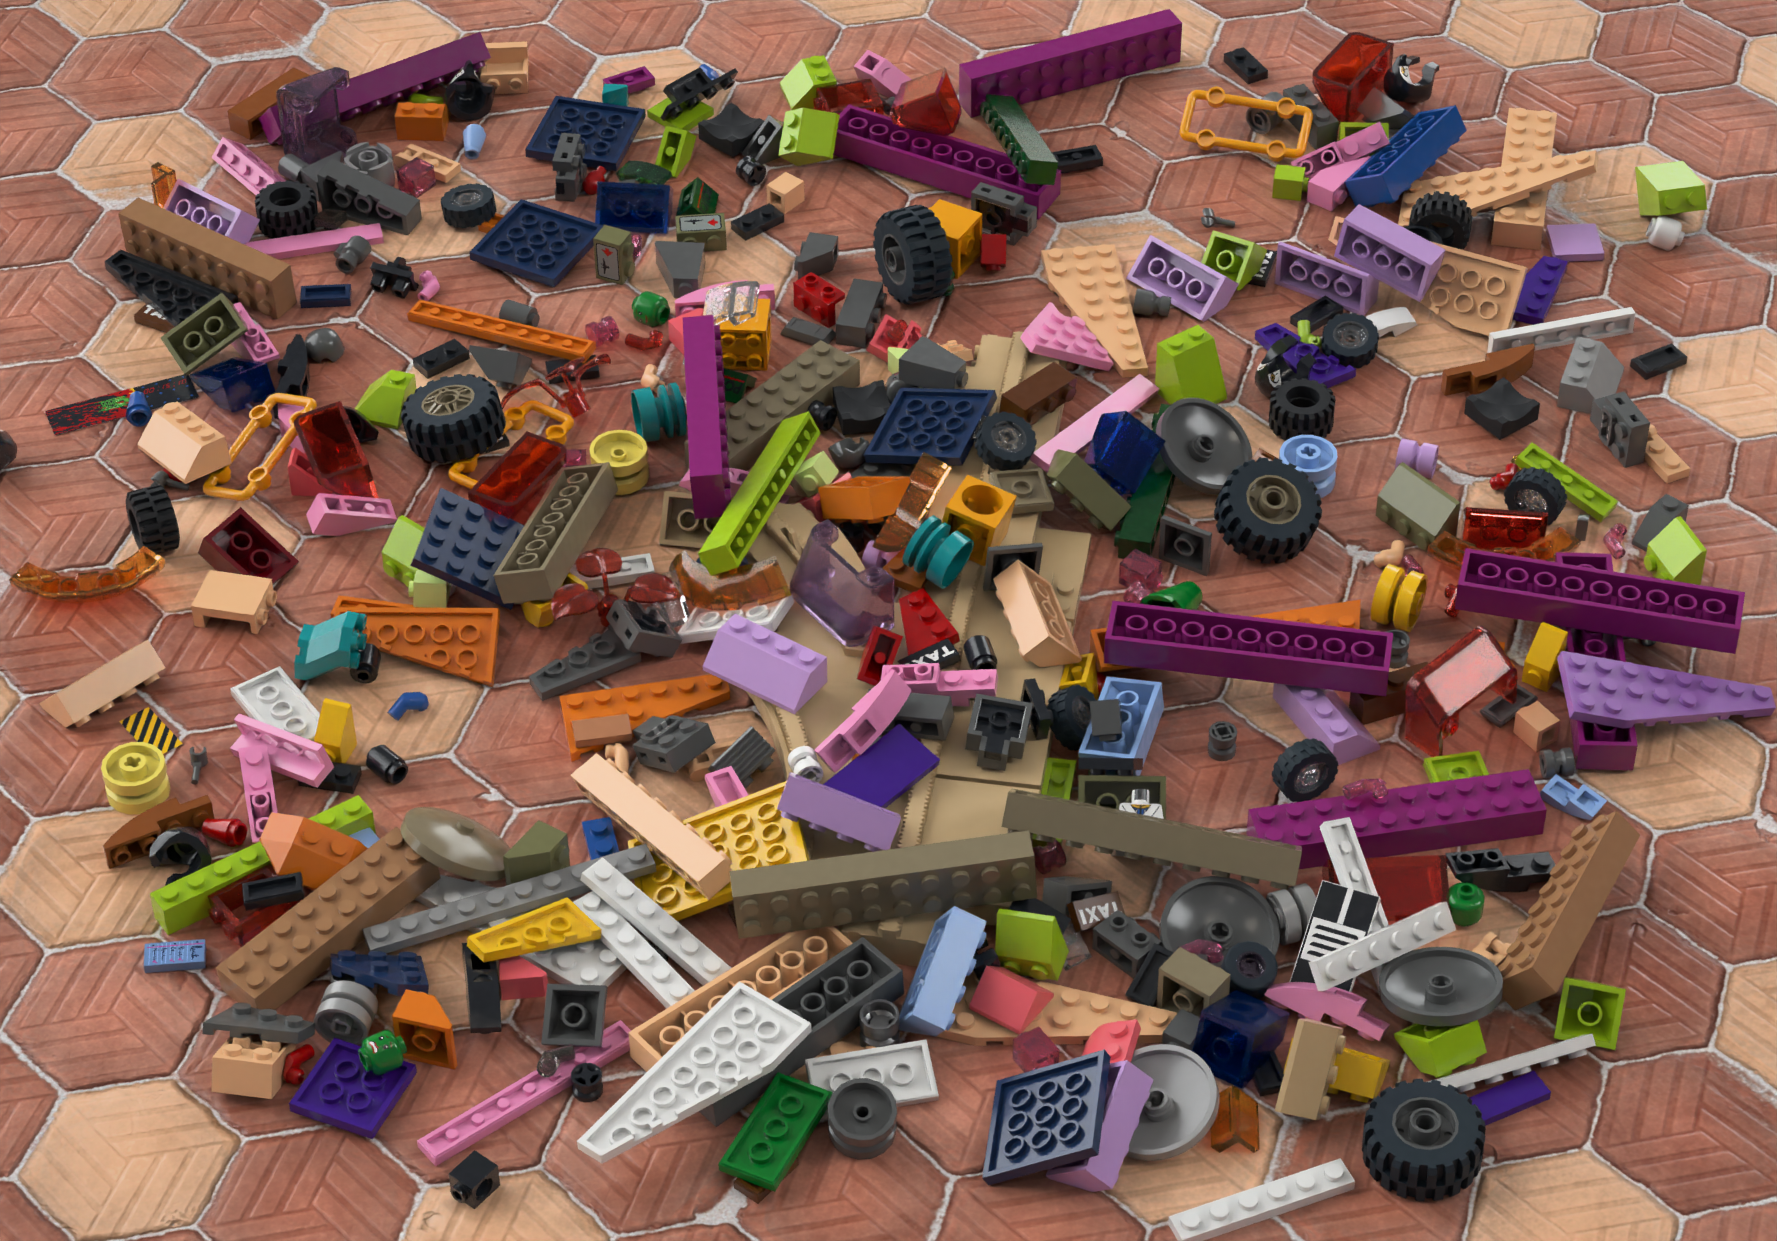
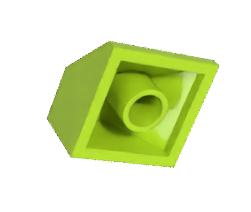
(386, 397)
(1590, 1009)

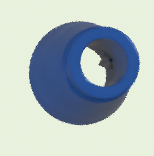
(138, 410)

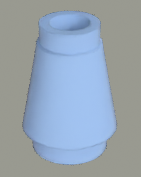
(473, 140)

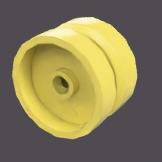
(627, 457)
(135, 777)

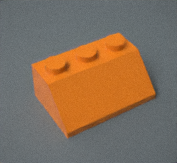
(862, 498)

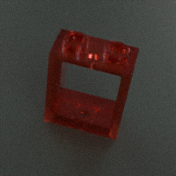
(848, 93)
(231, 898)

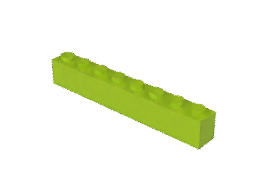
(187, 898)

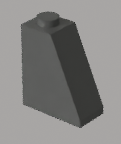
(681, 265)
(932, 366)

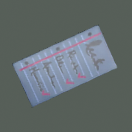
(175, 956)

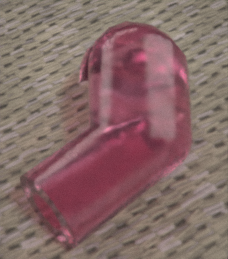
(1614, 539)

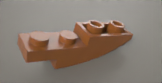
(1482, 375)
(138, 835)

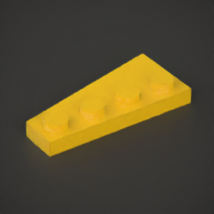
(535, 931)

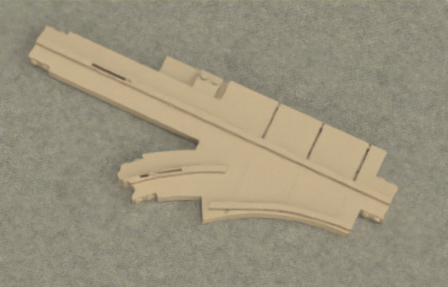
(956, 796)

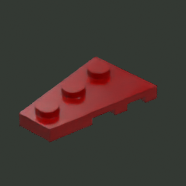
(924, 622)

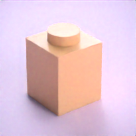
(785, 192)
(1536, 726)

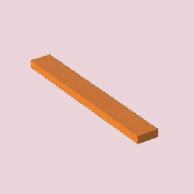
(501, 330)

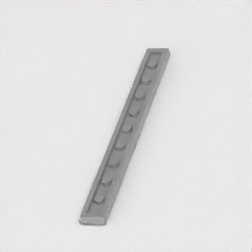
(499, 902)

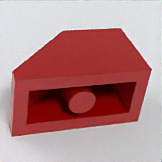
(993, 251)
(879, 651)

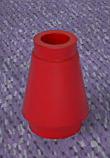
(227, 831)

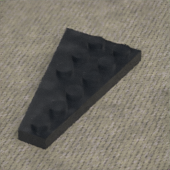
(163, 289)

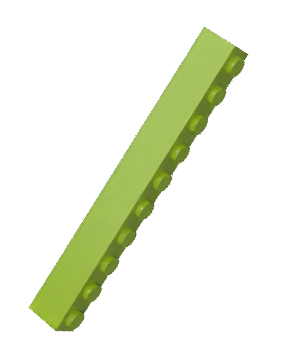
(759, 494)

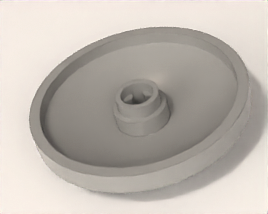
(1179, 1105)

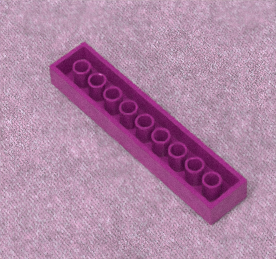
(1073, 61)
(397, 81)
(933, 158)
(706, 417)
(1600, 600)
(1248, 648)
(1597, 744)
(1411, 817)

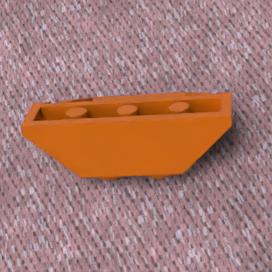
(307, 847)

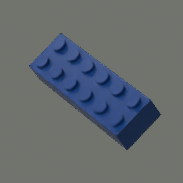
(1407, 157)

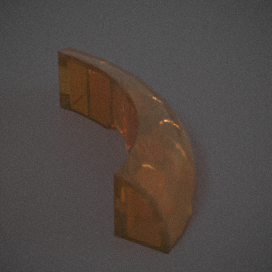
(914, 505)
(1450, 549)
(88, 586)
(731, 589)

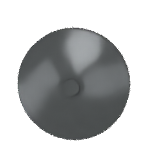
(1202, 443)
(1218, 912)
(1441, 986)

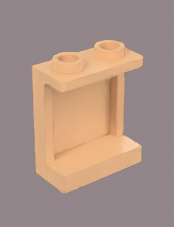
(507, 67)
(234, 598)

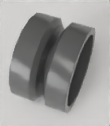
(862, 1118)

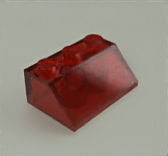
(1502, 528)

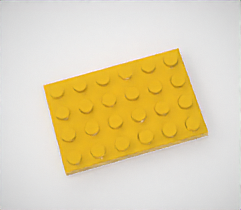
(747, 832)

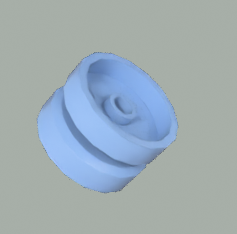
(1314, 457)

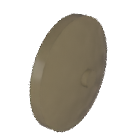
(455, 843)

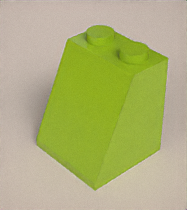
(1669, 189)
(1189, 367)

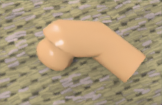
(650, 379)

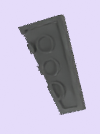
(596, 659)

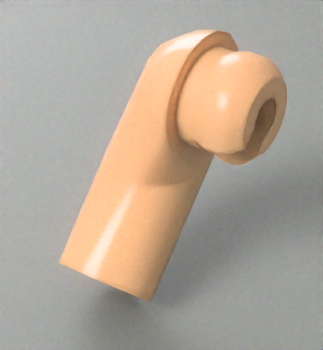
(1390, 556)
(620, 755)

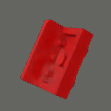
(817, 298)

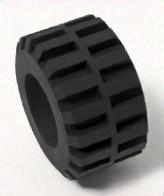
(286, 209)
(1446, 210)
(1301, 409)
(152, 519)

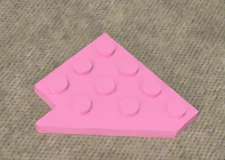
(1065, 339)

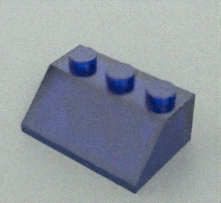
(634, 206)

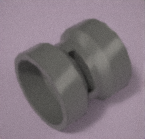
(1399, 651)
(1222, 741)
(1556, 762)

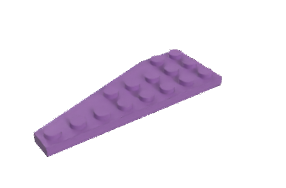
(1632, 693)

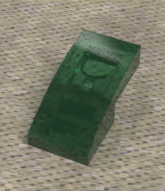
(644, 173)

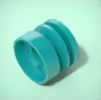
(664, 412)
(938, 551)

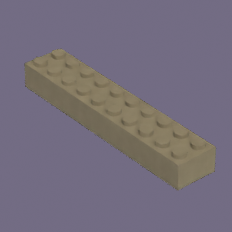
(1152, 837)
(883, 884)

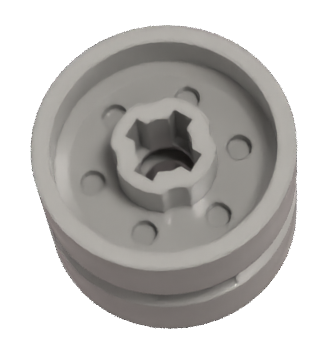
(1292, 911)
(346, 1012)

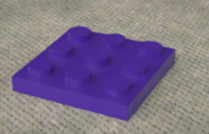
(348, 1095)

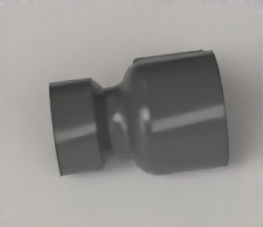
(352, 253)
(1147, 302)

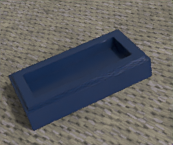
(325, 296)

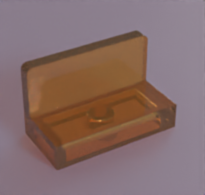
(163, 183)
(1235, 1121)

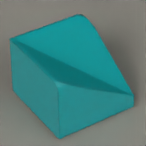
(615, 94)

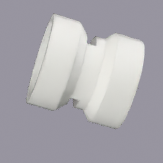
(804, 763)

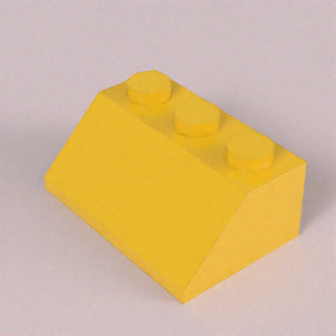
(1358, 1074)

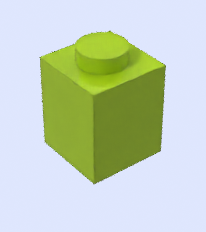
(1289, 182)

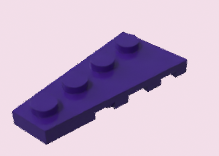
(1539, 290)
(1325, 371)

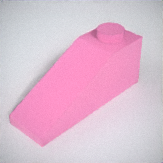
(347, 514)

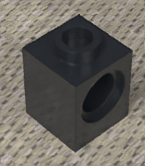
(474, 1179)

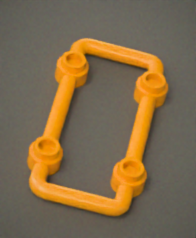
(1275, 149)
(515, 420)
(259, 477)

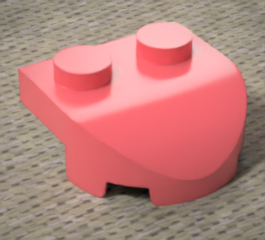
(879, 344)
(1116, 1038)

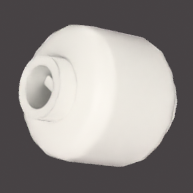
(1665, 232)

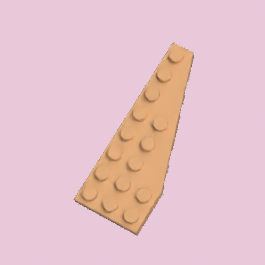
(1501, 184)
(1470, 289)
(1095, 291)
(1066, 1019)

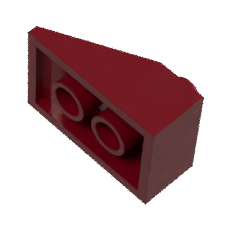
(246, 549)

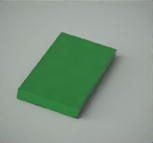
(775, 1132)

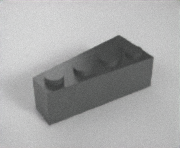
(367, 199)

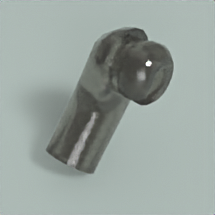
(552, 1058)

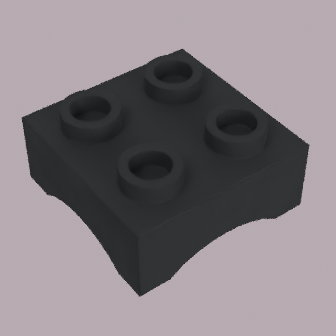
(729, 130)
(861, 407)
(1501, 409)

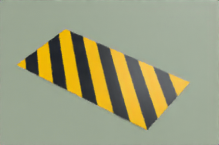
(148, 728)

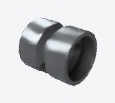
(1264, 120)
(879, 1024)

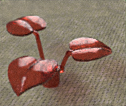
(574, 398)
(576, 600)

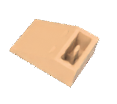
(250, 1066)

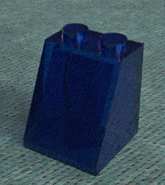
(1122, 451)
(1239, 1036)

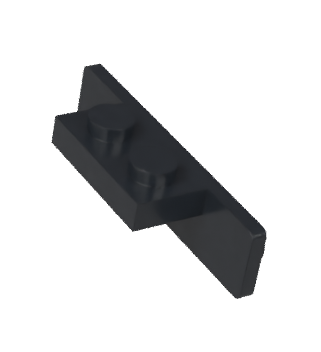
(693, 88)

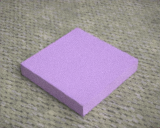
(1575, 242)

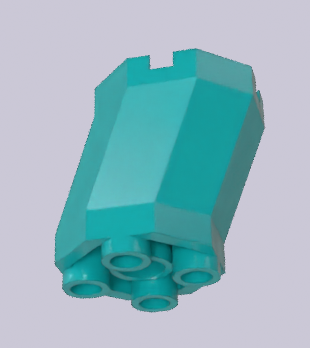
(330, 645)

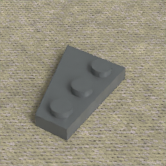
(245, 1021)

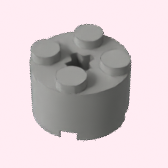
(372, 161)

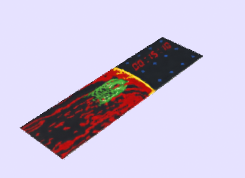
(114, 405)

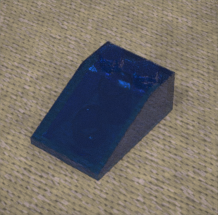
(235, 382)

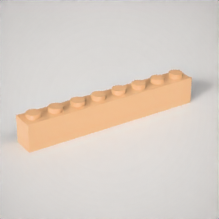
(653, 825)

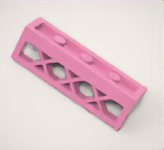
(245, 165)
(287, 752)

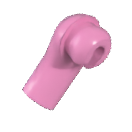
(430, 286)

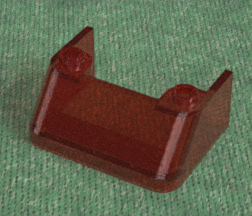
(1451, 684)

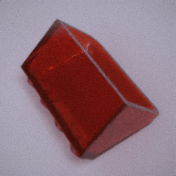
(1351, 73)
(927, 104)
(335, 451)
(519, 475)
(1404, 882)

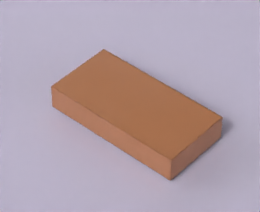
(602, 730)

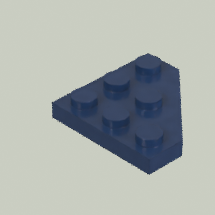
(391, 971)

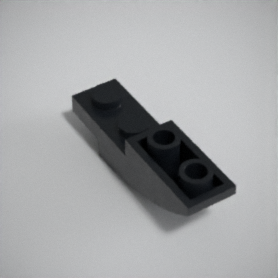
(293, 371)
(1500, 873)
(481, 993)

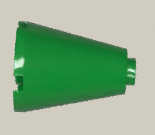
(1183, 596)

